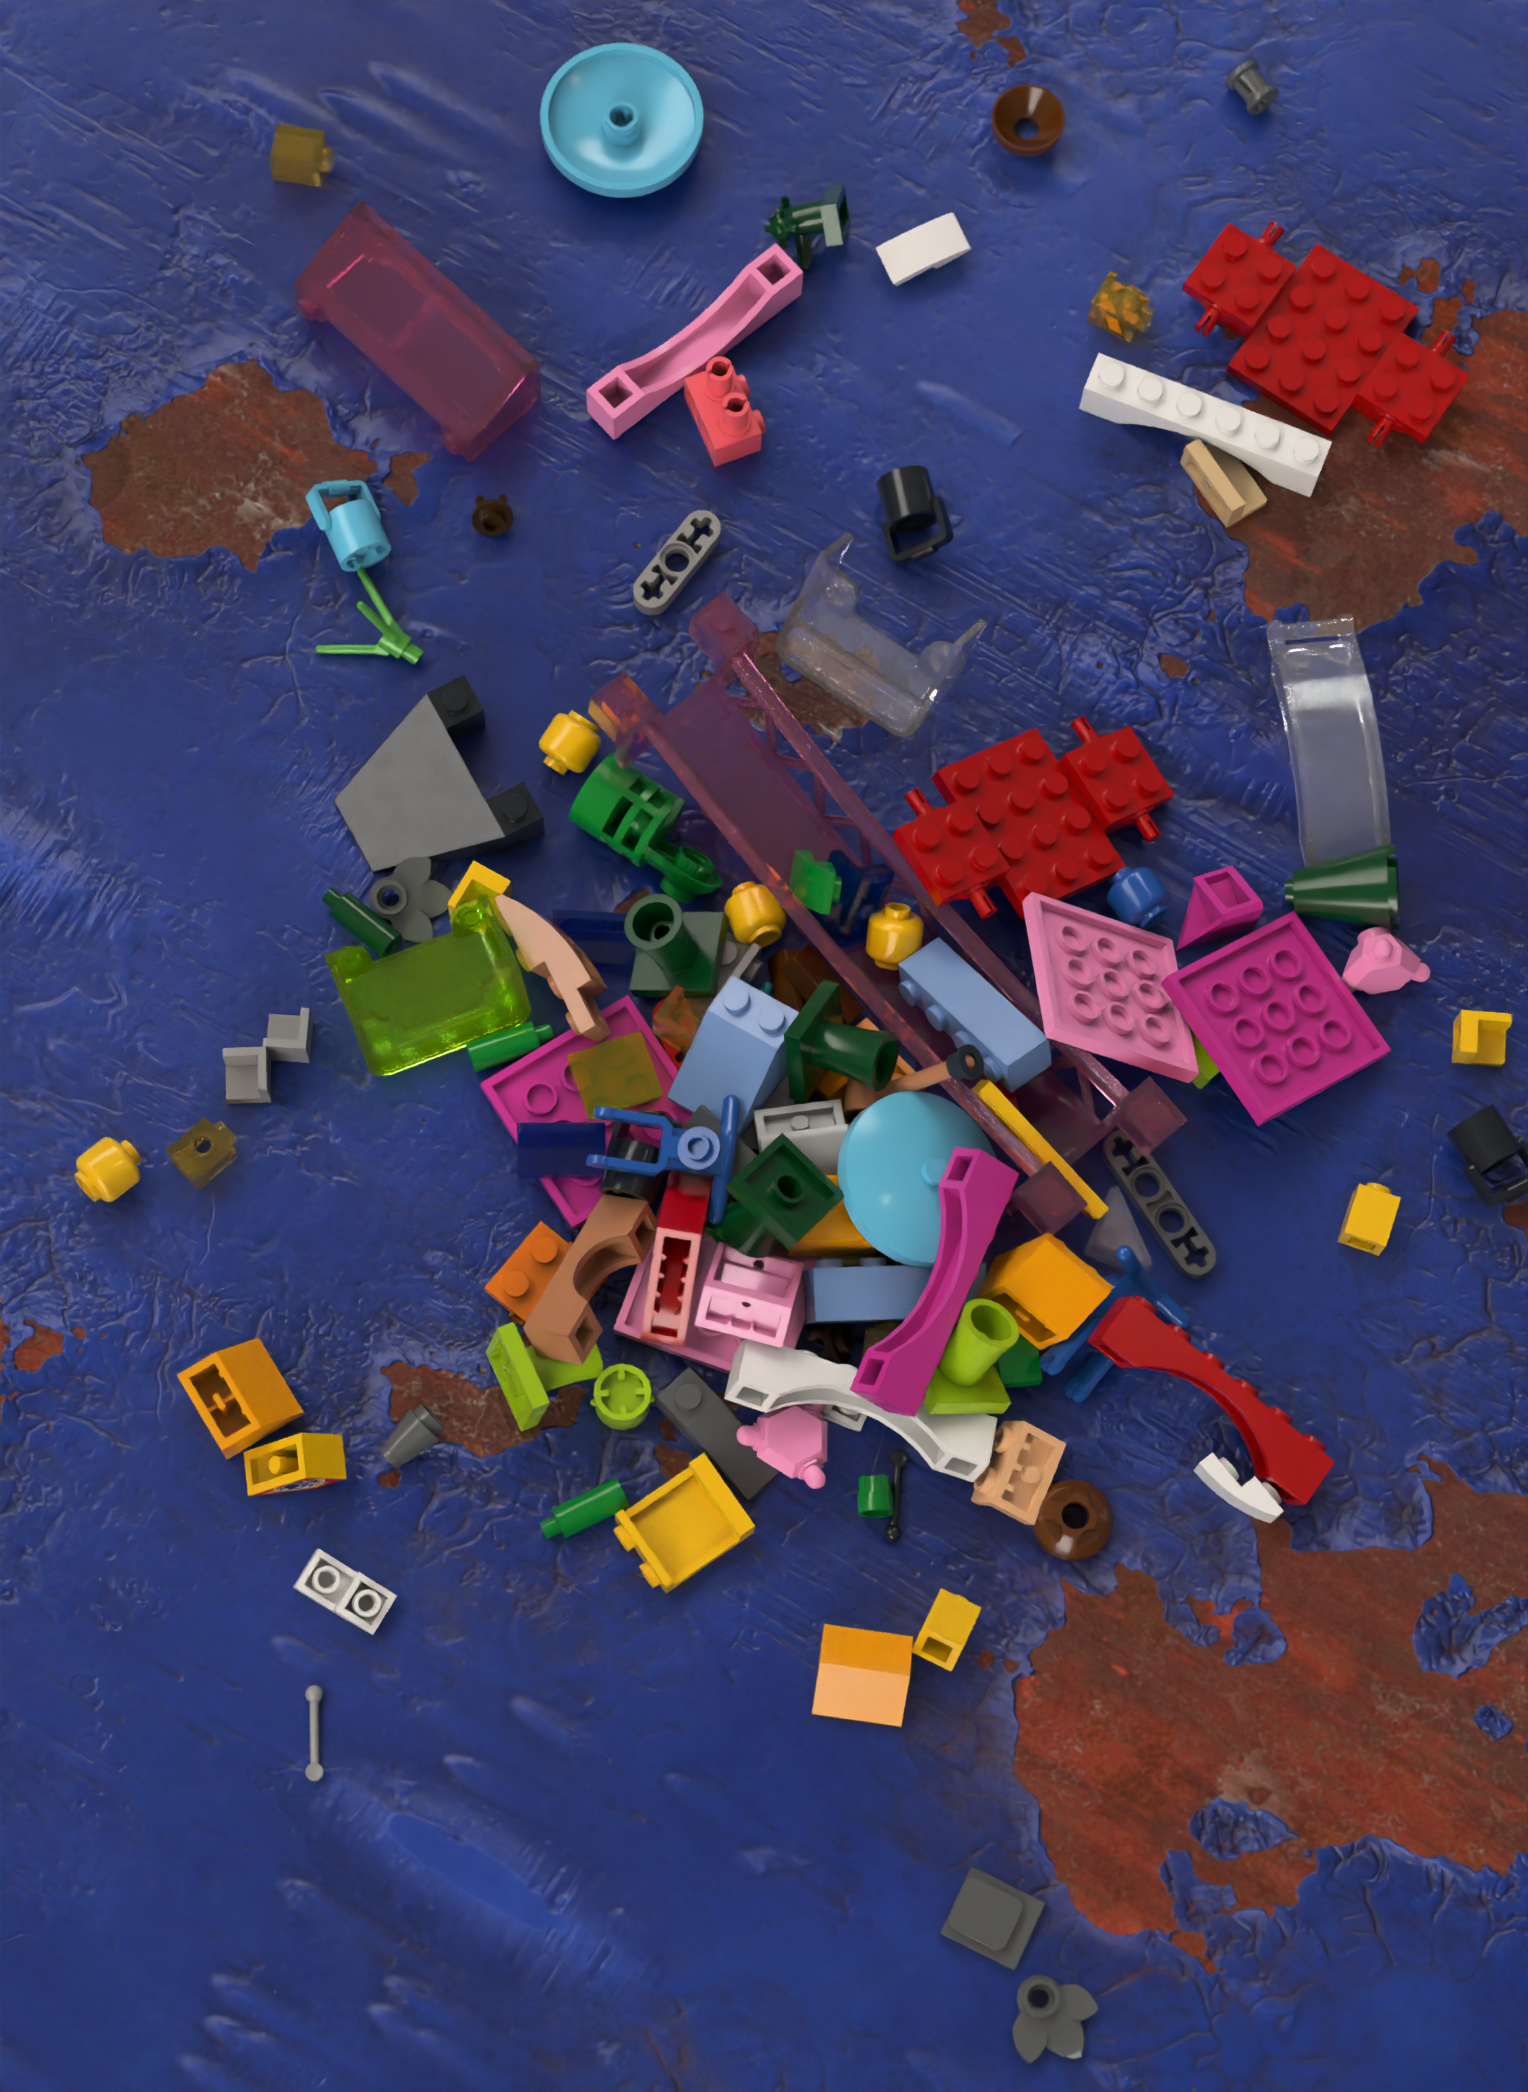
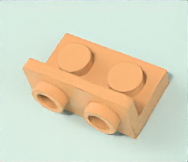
(1018, 1471)

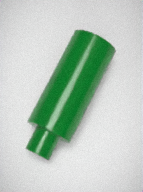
(507, 1045)
(585, 1510)

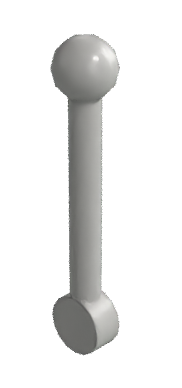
(314, 1770)

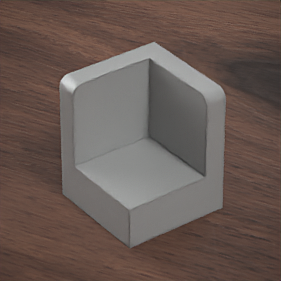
(290, 1037)
(247, 1075)

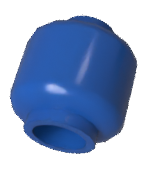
(1138, 897)

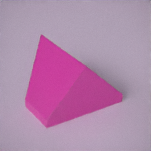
(1218, 907)

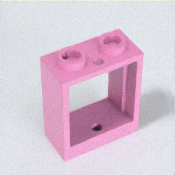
(737, 1280)

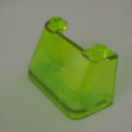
(432, 993)

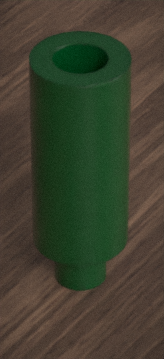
(362, 922)

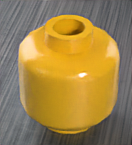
(570, 743)
(755, 915)
(893, 935)
(108, 1169)

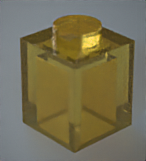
(300, 155)

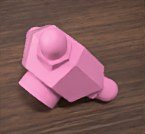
(1382, 963)
(791, 1441)

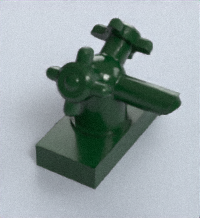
(805, 219)

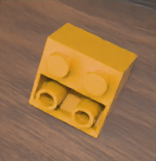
(1044, 1289)
(240, 1395)

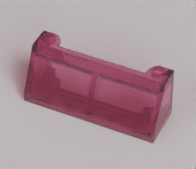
(420, 331)

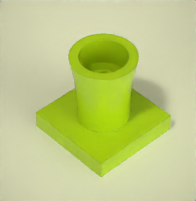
(967, 1374)
(528, 1377)

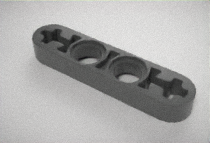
(1152, 1207)

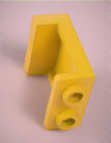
(683, 1525)

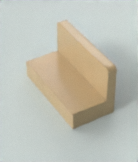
(1222, 481)

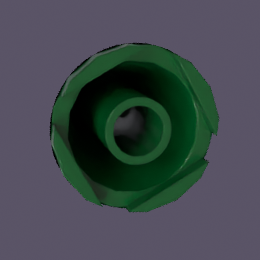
(1350, 888)

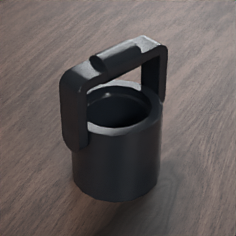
(910, 508)
(1484, 1145)
(631, 1184)

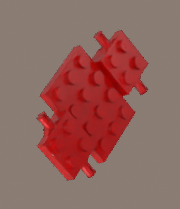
(1323, 337)
(1030, 819)

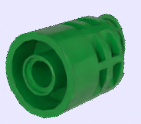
(636, 820)

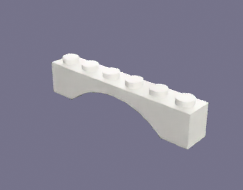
(1143, 398)
(781, 1377)

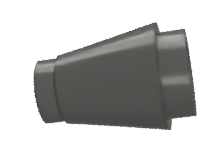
(412, 1436)

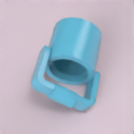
(351, 527)

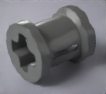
(1252, 87)

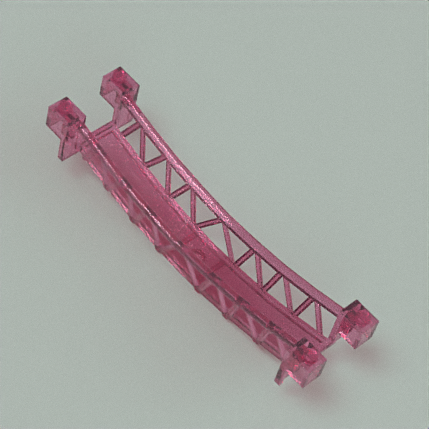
(768, 816)

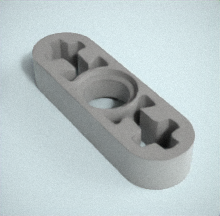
(703, 546)

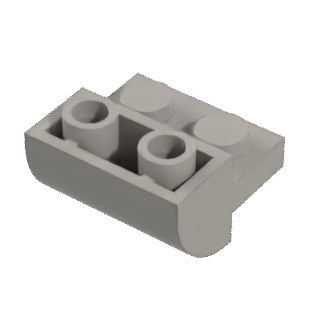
(811, 1127)

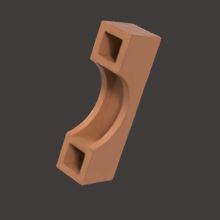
(613, 1237)

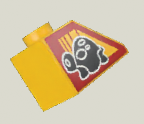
(295, 1464)

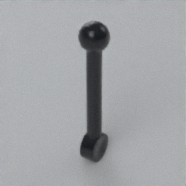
(898, 1461)

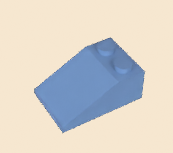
(735, 1053)

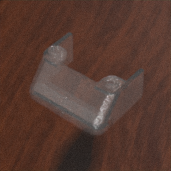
(859, 661)

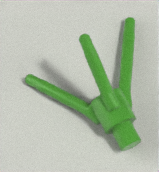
(393, 640)

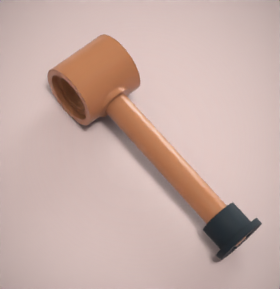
(963, 1064)

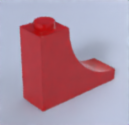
(676, 1258)

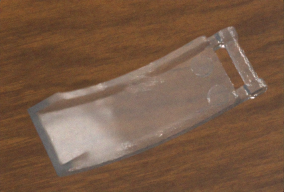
(1330, 738)

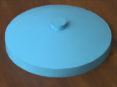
(621, 120)
(894, 1168)

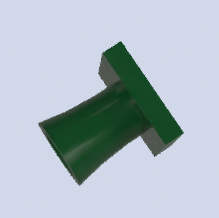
(675, 948)
(822, 1043)
(778, 1199)

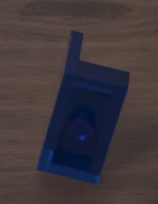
(861, 895)
(599, 936)
(559, 1149)

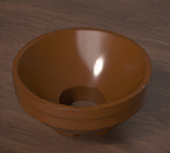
(1030, 105)
(1071, 1543)

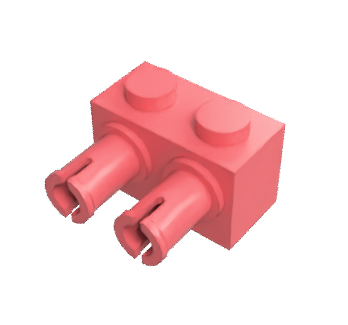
(723, 412)

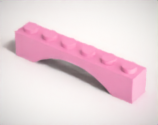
(646, 382)

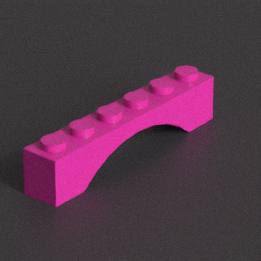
(971, 1204)

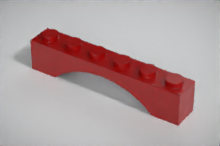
(1278, 1452)

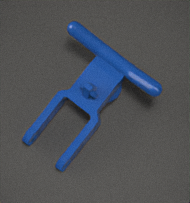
(683, 1150)
(1134, 1283)

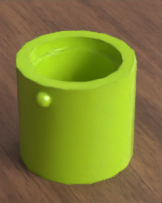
(622, 1396)

